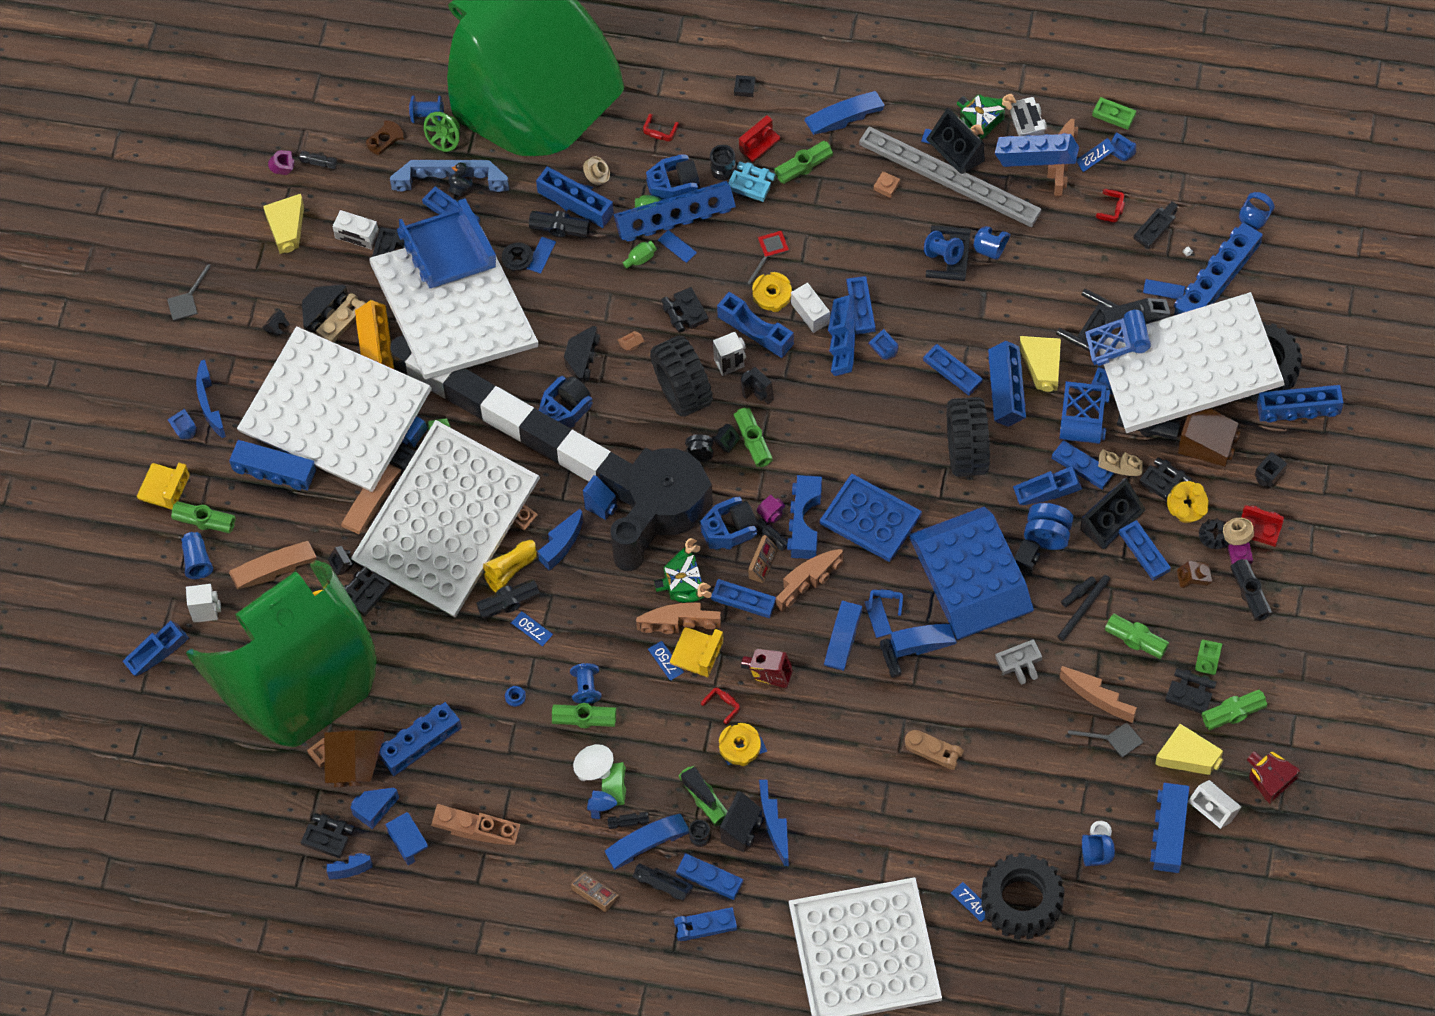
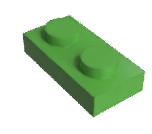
(1114, 113)

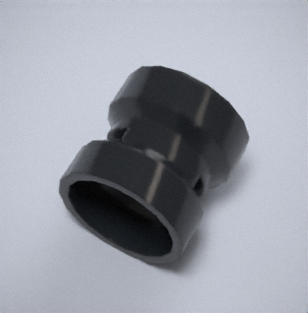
(702, 829)

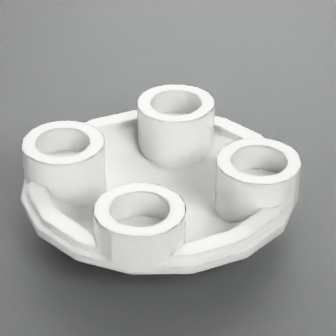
(593, 762)

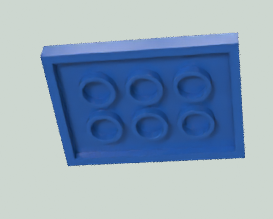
(870, 517)

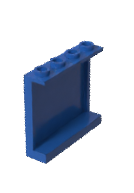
(448, 246)

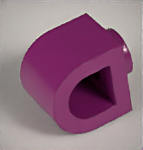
(281, 162)
(771, 509)

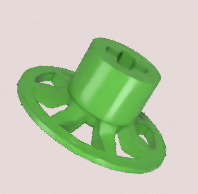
(444, 129)

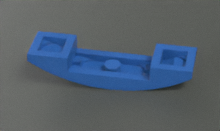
(203, 381)
(645, 839)

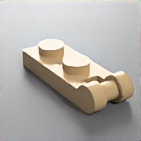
(340, 319)

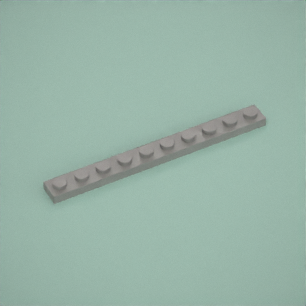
(950, 177)

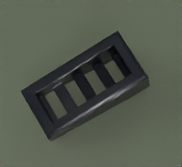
(696, 784)

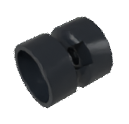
(722, 162)

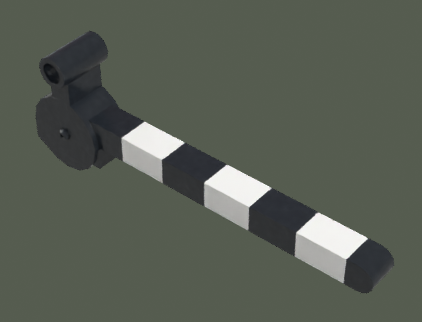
(662, 486)

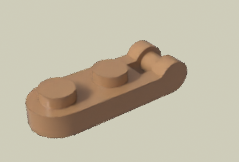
(933, 749)

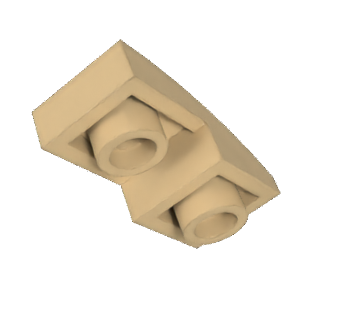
(1125, 465)

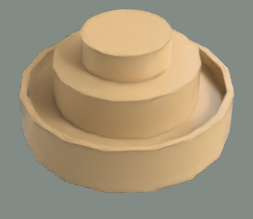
(596, 170)
(1238, 531)

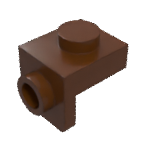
(1194, 573)

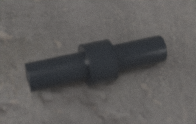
(1078, 591)

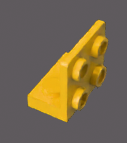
(164, 485)
(697, 651)

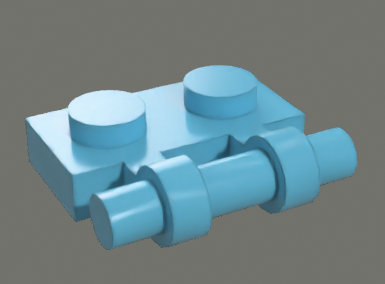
(749, 185)

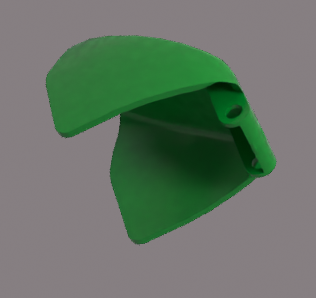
(529, 72)
(303, 663)

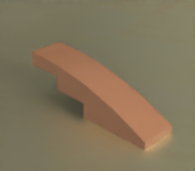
(368, 502)
(272, 564)
(1090, 689)

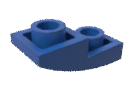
(356, 865)

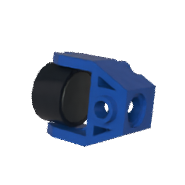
(658, 181)
(573, 393)
(715, 531)

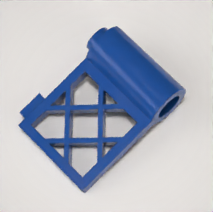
(1132, 329)
(1083, 428)

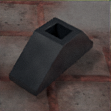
(321, 304)
(581, 353)

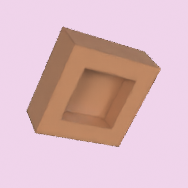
(886, 184)
(631, 341)
(317, 753)

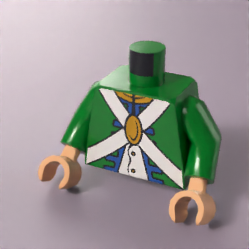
(984, 113)
(683, 577)

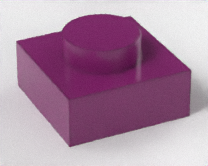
(1240, 552)

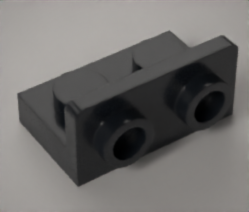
(757, 383)

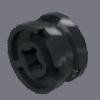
(700, 447)

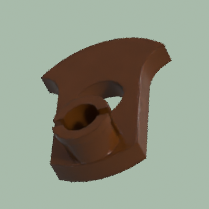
(389, 128)

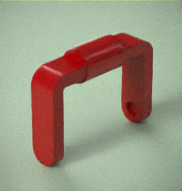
(657, 134)
(1119, 207)
(727, 698)

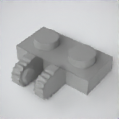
(1019, 657)

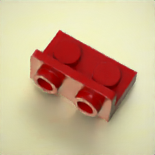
(758, 139)
(1265, 524)

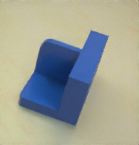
(406, 837)

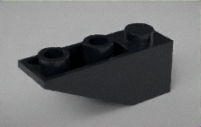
(1151, 308)

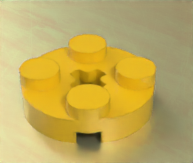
(776, 301)
(1182, 511)
(742, 755)

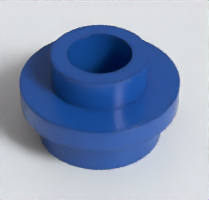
(515, 690)

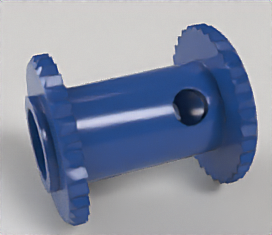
(423, 109)
(950, 250)
(585, 683)

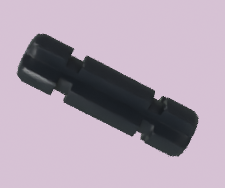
(318, 159)
(772, 534)
(890, 658)
(628, 820)

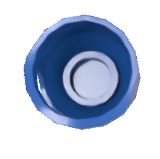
(1253, 216)
(988, 244)
(1097, 849)

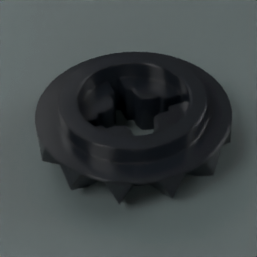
(517, 249)
(1207, 537)

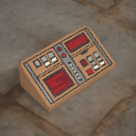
(762, 560)
(594, 892)

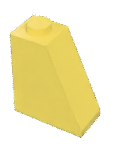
(286, 222)
(1042, 360)
(1189, 753)

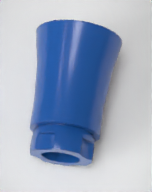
(195, 556)

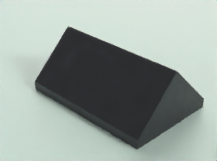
(957, 142)
(1111, 514)

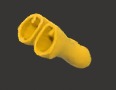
(504, 567)

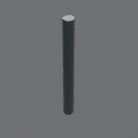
(1083, 608)

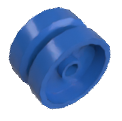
(1049, 525)

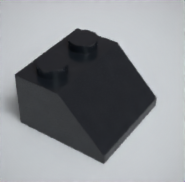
(741, 823)

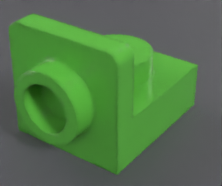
(1208, 657)

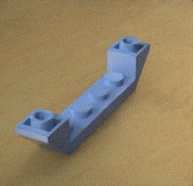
(402, 178)

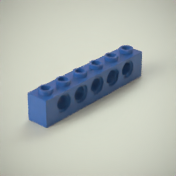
(625, 219)
(1244, 236)

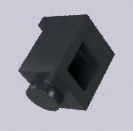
(1273, 465)
(1027, 556)

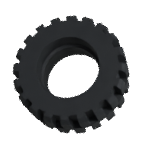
(1287, 354)
(681, 376)
(968, 436)
(1026, 870)

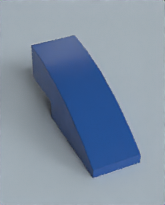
(1048, 486)
(561, 540)
(843, 635)
(922, 639)
(155, 648)

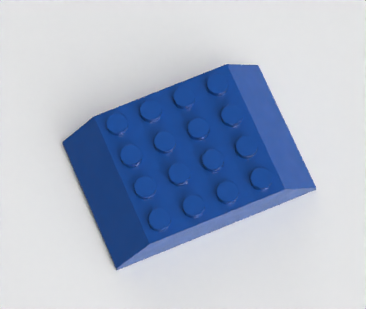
(972, 572)

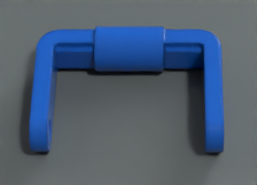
(886, 594)

